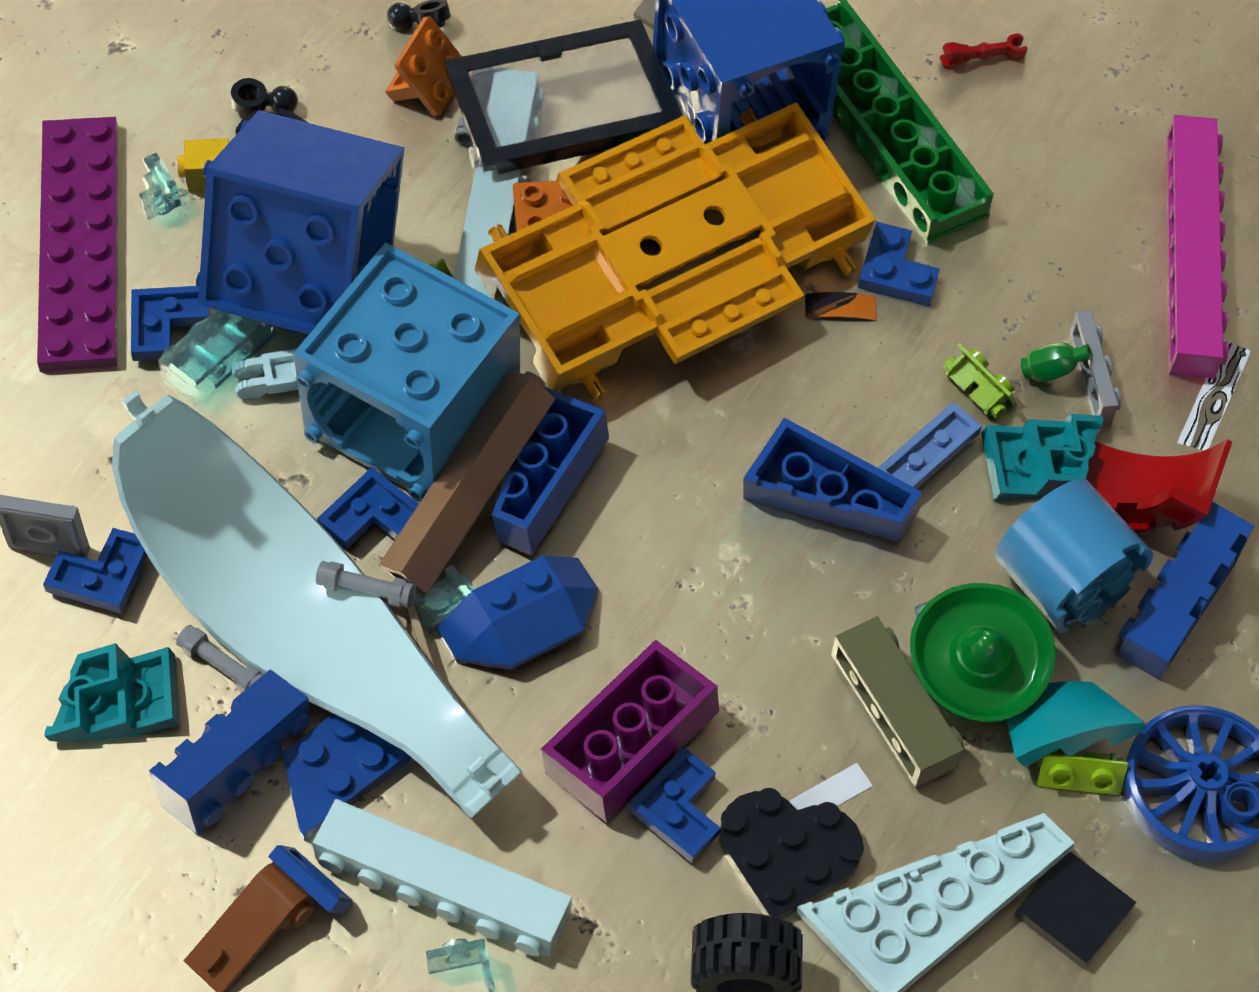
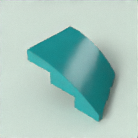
(1039, 455)
(117, 696)
(1070, 718)

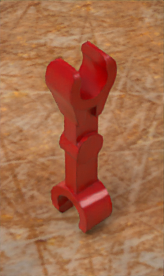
(959, 53)

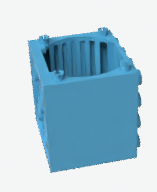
(404, 367)

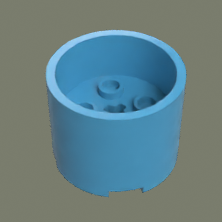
(1072, 554)

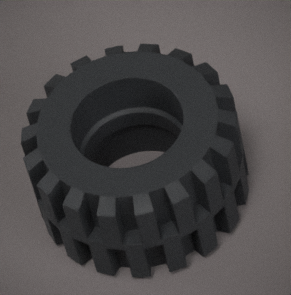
(746, 954)

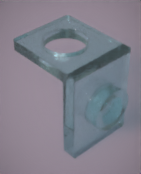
(459, 954)

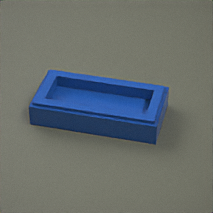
(311, 879)

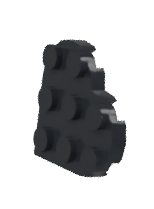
(788, 852)

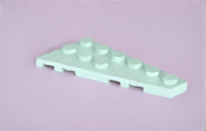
(923, 911)

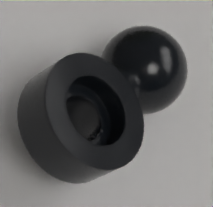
(401, 15)
(254, 90)

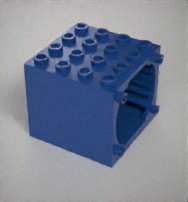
(749, 58)
(293, 219)

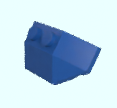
(521, 614)

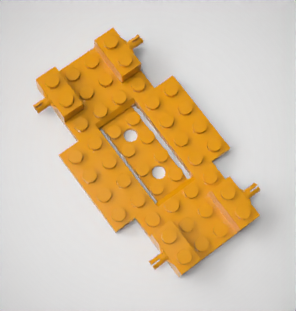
(582, 266)

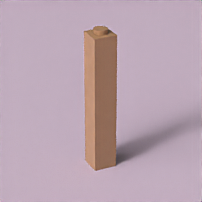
(468, 480)

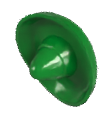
(982, 651)

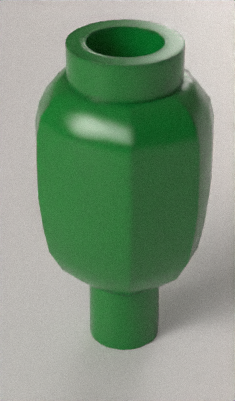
(1053, 361)

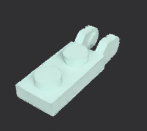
(278, 372)

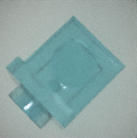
(161, 190)
(442, 599)

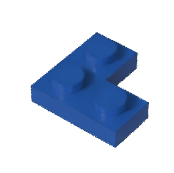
(889, 272)
(156, 312)
(367, 503)
(100, 582)
(668, 808)

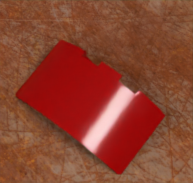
(1158, 489)

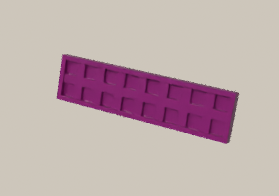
(78, 245)

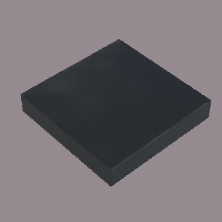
(1075, 909)

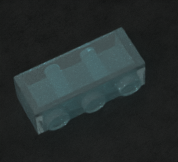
(209, 350)

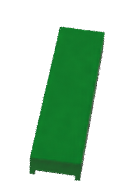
(903, 136)

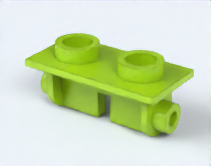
(971, 369)
(1090, 773)

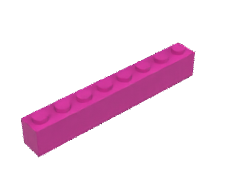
(1195, 247)

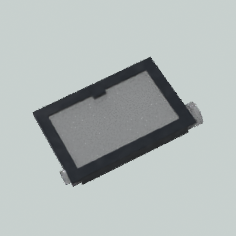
(563, 96)

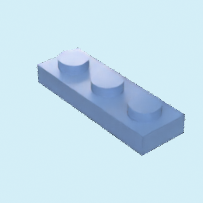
(932, 446)

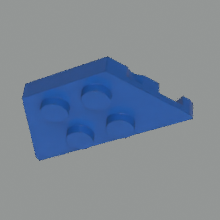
(336, 763)

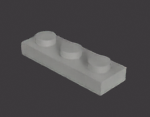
(1095, 372)

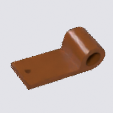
(248, 925)

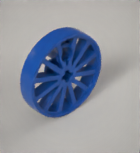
(1185, 779)

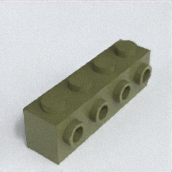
(897, 701)

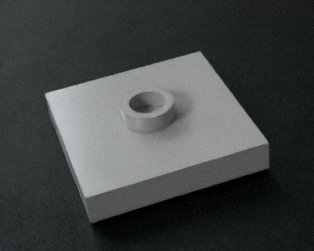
(42, 526)

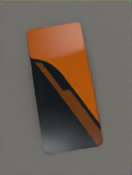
(840, 305)

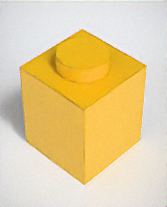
(194, 158)

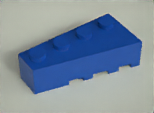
(548, 471)
(829, 484)
(1184, 591)
(230, 752)

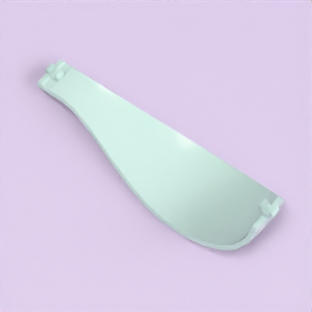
(247, 571)

